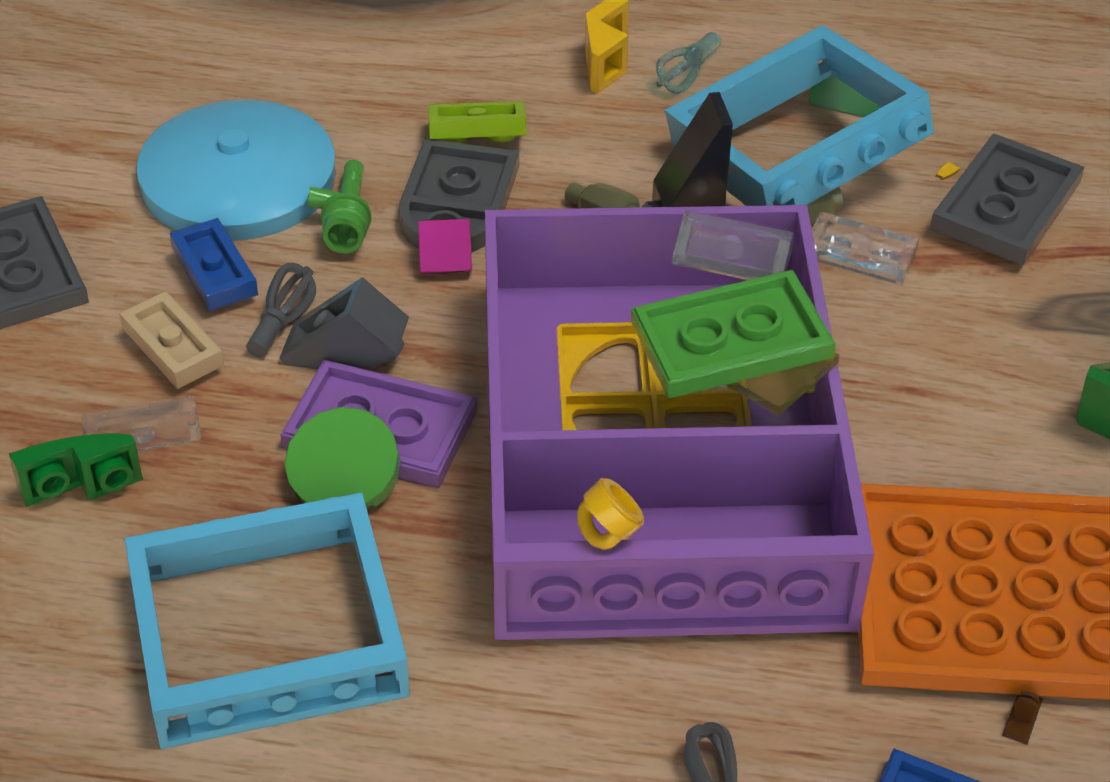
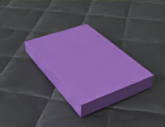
(423, 418)

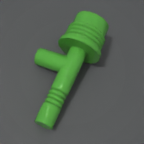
(343, 213)

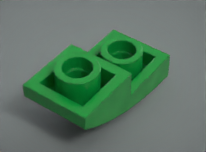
(91, 461)

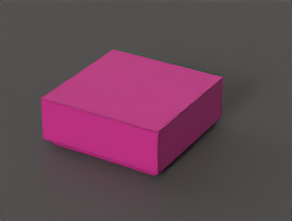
(445, 246)

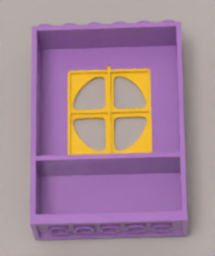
(739, 521)

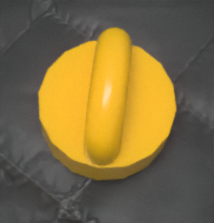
(613, 510)

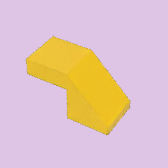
(606, 43)

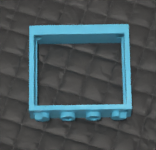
(841, 157)
(281, 691)

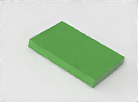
(731, 333)

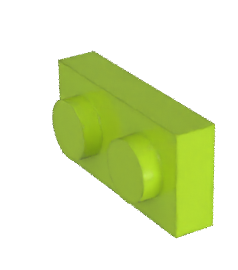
(484, 119)

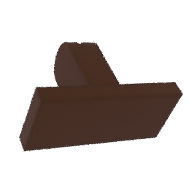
(1023, 717)

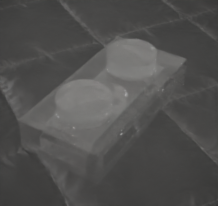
(863, 248)

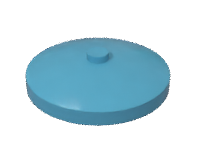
(236, 164)

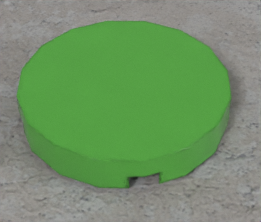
(343, 455)

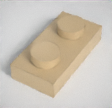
(171, 339)

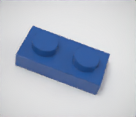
(213, 264)

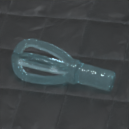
(693, 55)

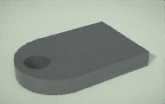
(457, 183)

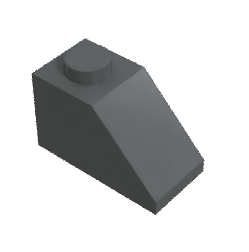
(350, 328)

